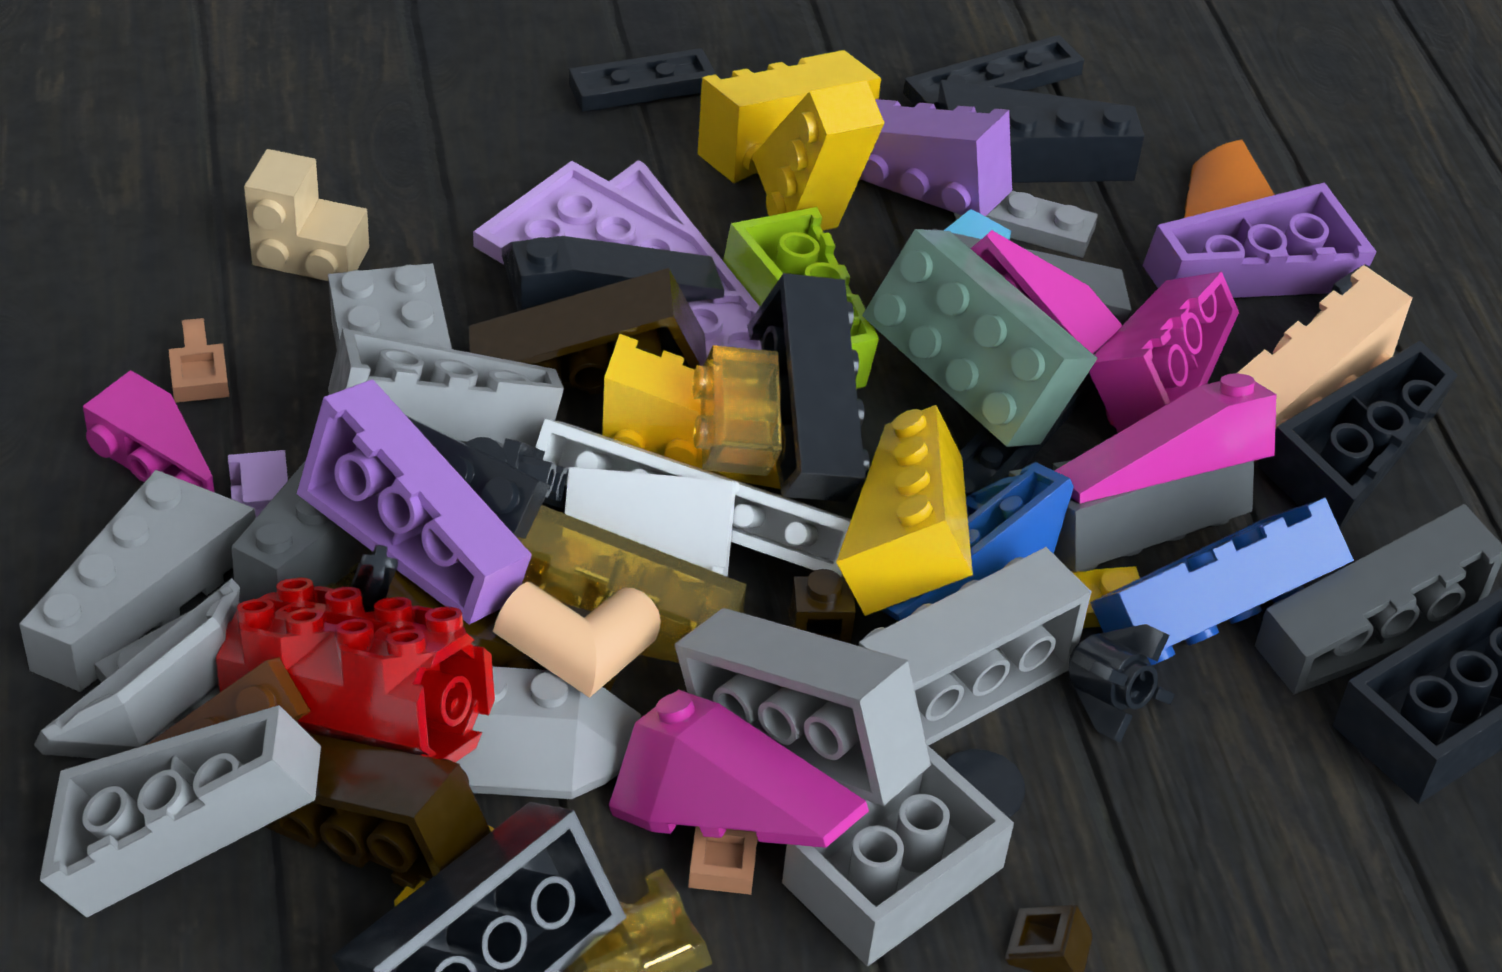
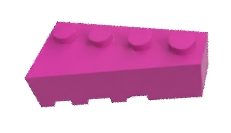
(1164, 348)

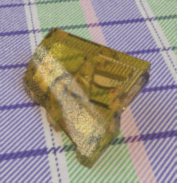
(651, 938)

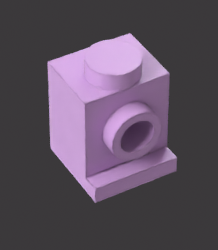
(257, 477)

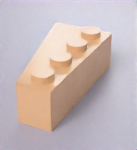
(1337, 347)

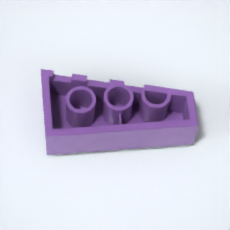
(943, 156)
(1264, 246)
(397, 491)

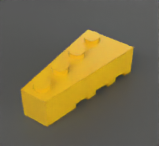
(749, 106)
(820, 151)
(654, 407)
(909, 516)

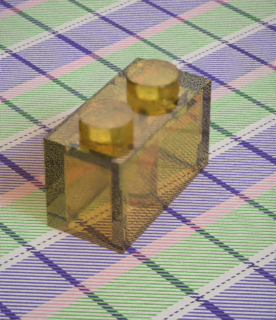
(738, 410)

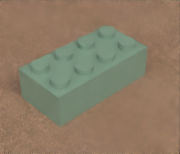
(978, 337)

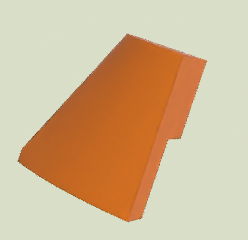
(1225, 179)

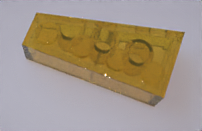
(589, 564)

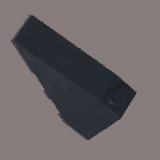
(566, 266)

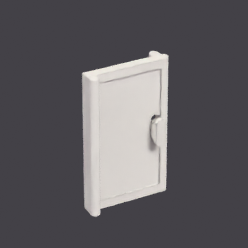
(661, 511)

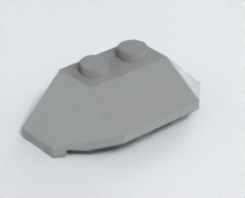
(150, 689)
(547, 737)

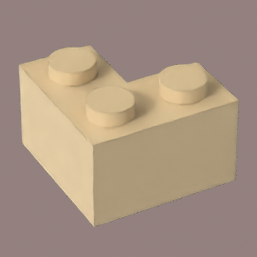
(294, 227)

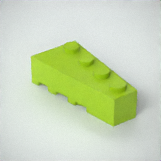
(795, 244)

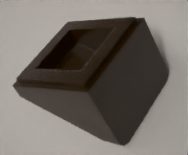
(1050, 939)

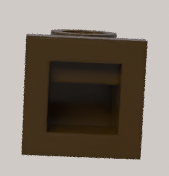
(823, 600)

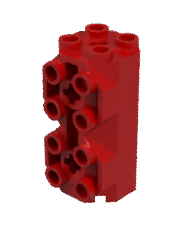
(368, 677)

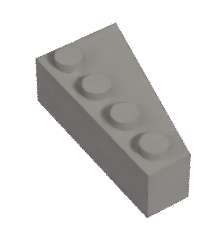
(451, 388)
(133, 577)
(173, 803)

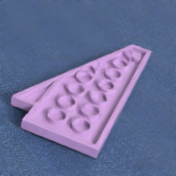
(629, 212)

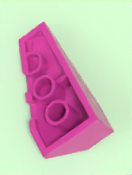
(1190, 436)
(717, 772)

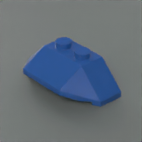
(1006, 523)

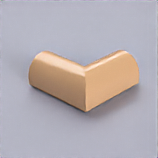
(575, 647)

